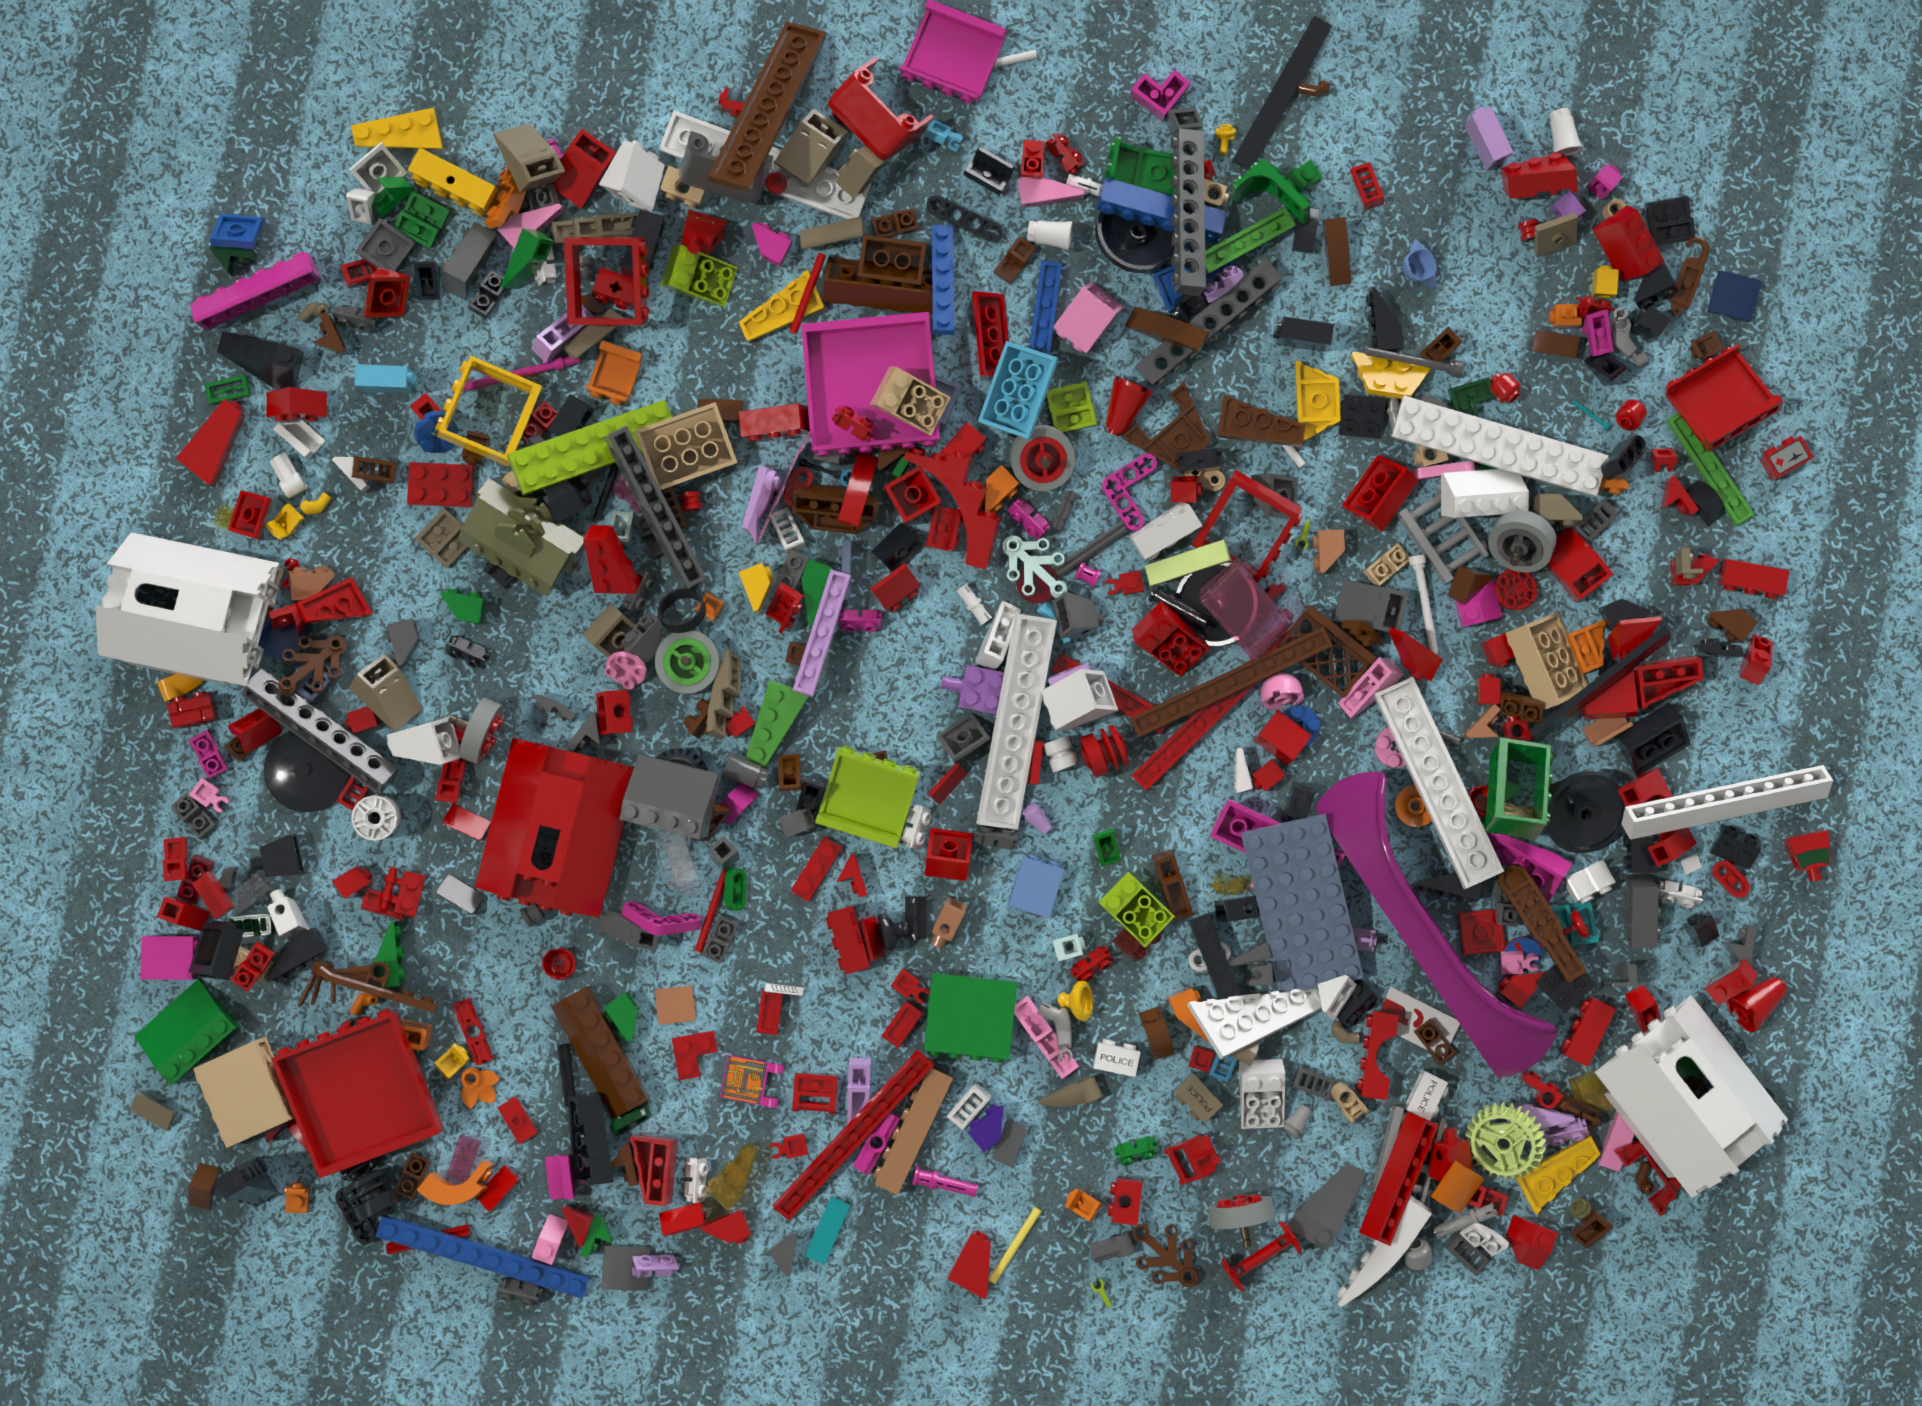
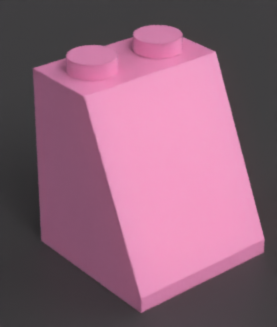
(1088, 317)

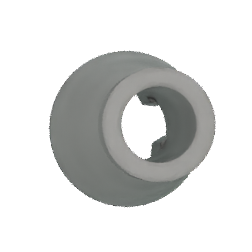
(1296, 1122)

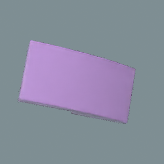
(1227, 280)

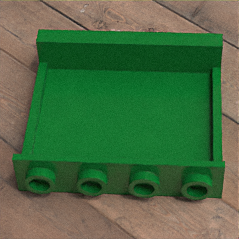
(970, 1017)

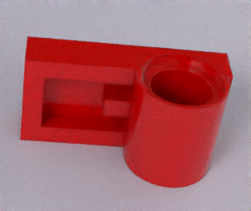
(1534, 1081)

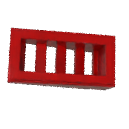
(1372, 202)
(353, 266)
(345, 801)

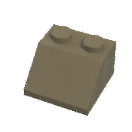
(609, 631)

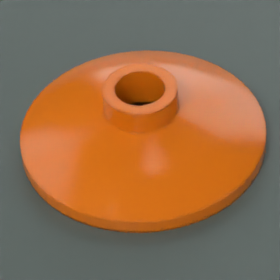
(1403, 808)

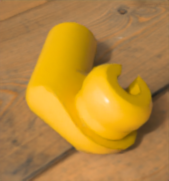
(315, 507)

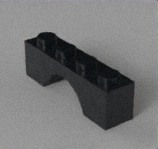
(1213, 956)

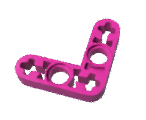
(1122, 484)
(660, 925)

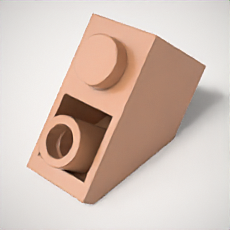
(1329, 547)
(306, 583)

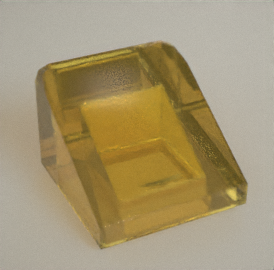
(223, 516)

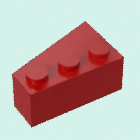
(608, 563)

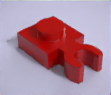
(1129, 583)
(907, 984)
(793, 1146)

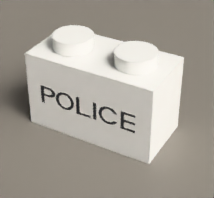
(1116, 1058)
(1426, 1095)

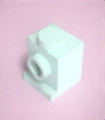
(1060, 950)

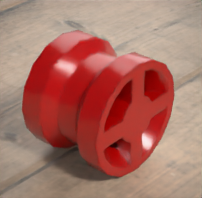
(1528, 229)
(691, 501)

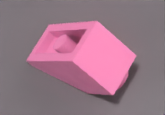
(550, 1239)

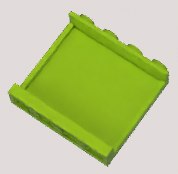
(868, 796)

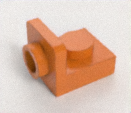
(297, 1198)

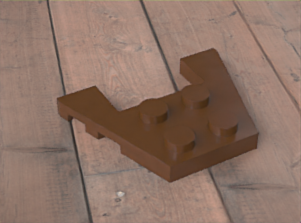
(1181, 435)

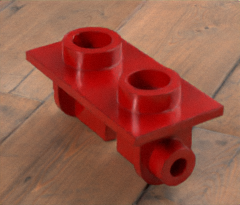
(1060, 146)
(1590, 305)
(862, 425)
(1100, 960)

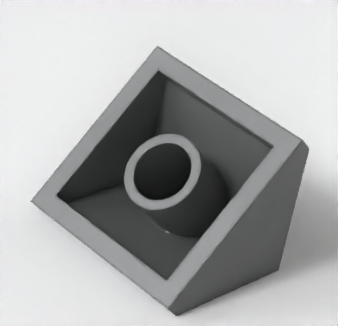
(963, 737)

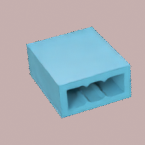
(385, 379)

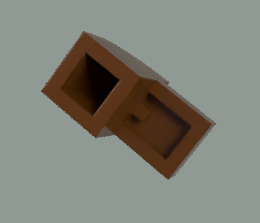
(1156, 1033)

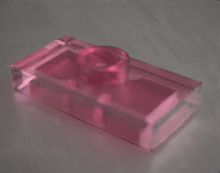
(463, 1158)

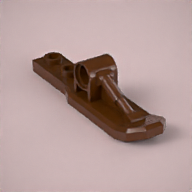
(1540, 920)
(364, 979)

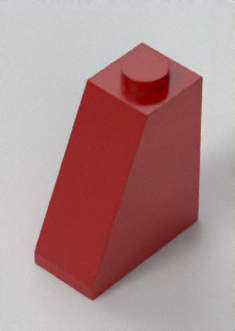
(1614, 702)
(972, 1264)

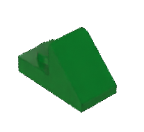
(1304, 176)
(393, 193)
(597, 1230)

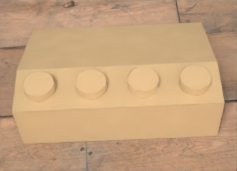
(686, 446)
(1547, 660)

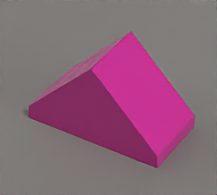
(738, 801)

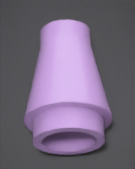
(1037, 817)

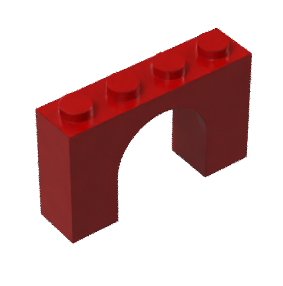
(1652, 787)

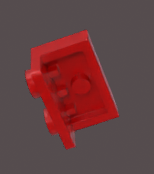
(944, 528)
(784, 606)

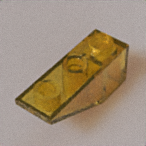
(731, 1182)

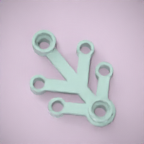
(1032, 564)

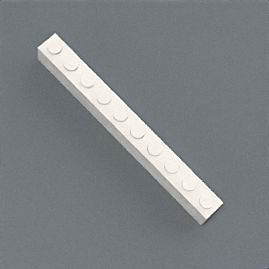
(1726, 802)

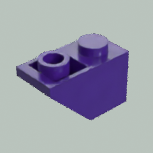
(988, 1129)

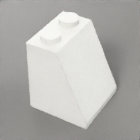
(634, 176)
(1079, 699)
(427, 743)

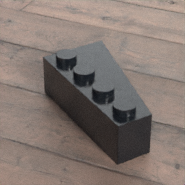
(588, 1140)
(247, 1183)

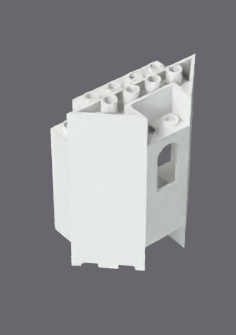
(214, 618)
(1687, 1135)

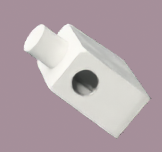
(286, 916)

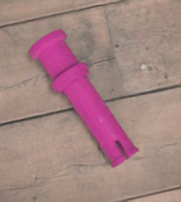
(934, 1180)

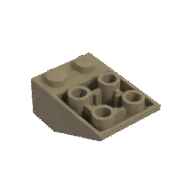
(812, 147)
(528, 157)
(386, 692)

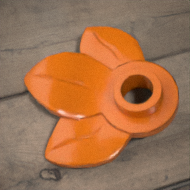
(480, 1089)

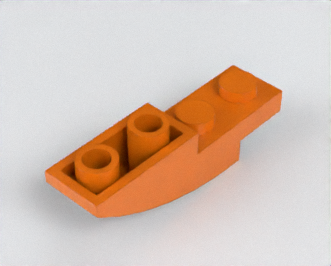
(507, 200)

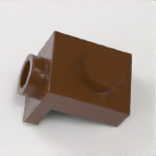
(1706, 346)

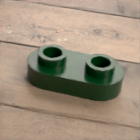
(625, 1123)

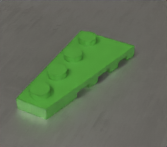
(774, 720)

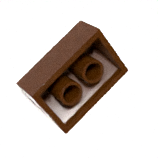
(892, 260)

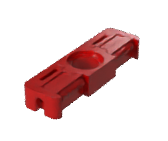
(467, 1017)

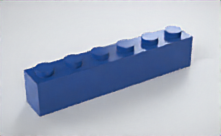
(1151, 207)

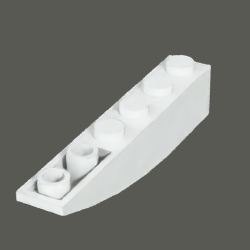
(1384, 1257)

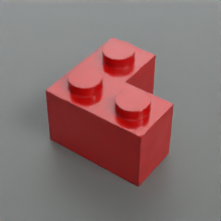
(295, 404)

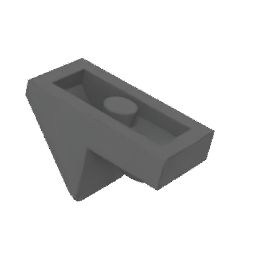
(588, 728)
(1746, 936)

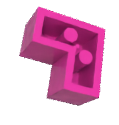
(1160, 98)

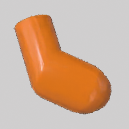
(362, 1000)

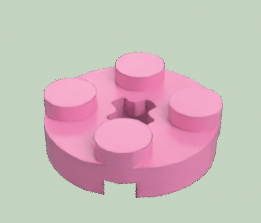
(1383, 750)

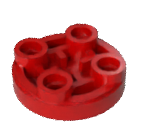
(1515, 589)

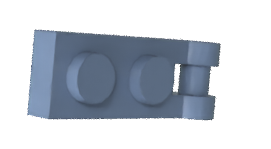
(844, 553)

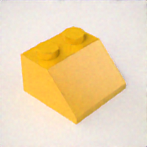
(757, 585)

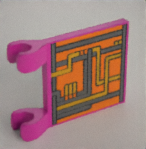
(746, 1080)

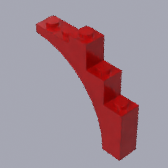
(970, 496)

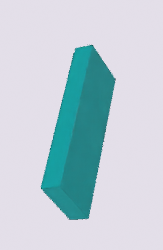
(827, 1230)

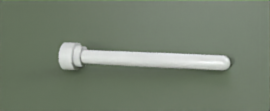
(1418, 563)

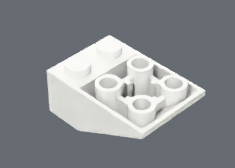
(1262, 1093)

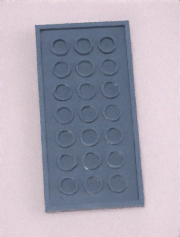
(1302, 903)

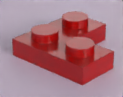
(686, 1051)

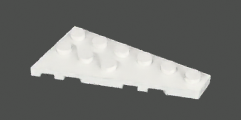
(1246, 1019)

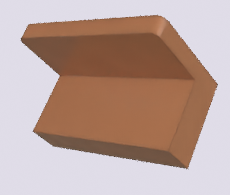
(1604, 729)

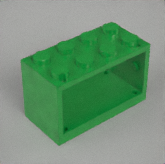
(1525, 752)

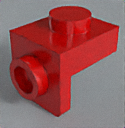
(729, 106)

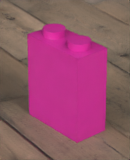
(167, 957)

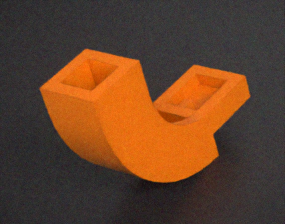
(445, 1193)

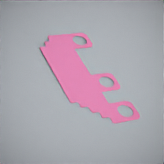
(782, 486)

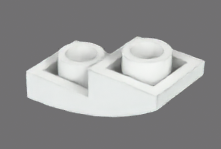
(1482, 1235)

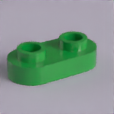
(735, 889)

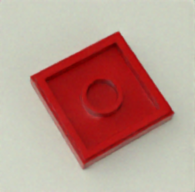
(1481, 932)

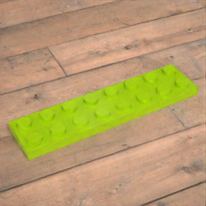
(578, 450)

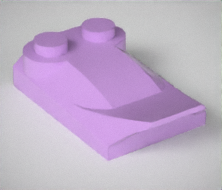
(764, 487)

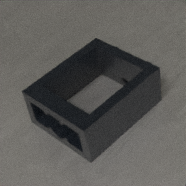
(216, 950)

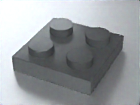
(384, 246)

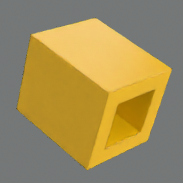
(1605, 282)

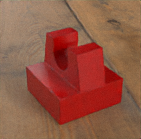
(1663, 457)

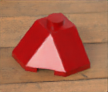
(1530, 1241)

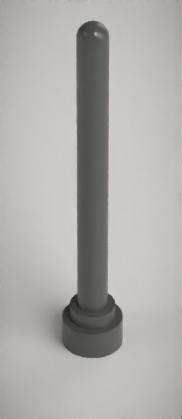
(1453, 368)

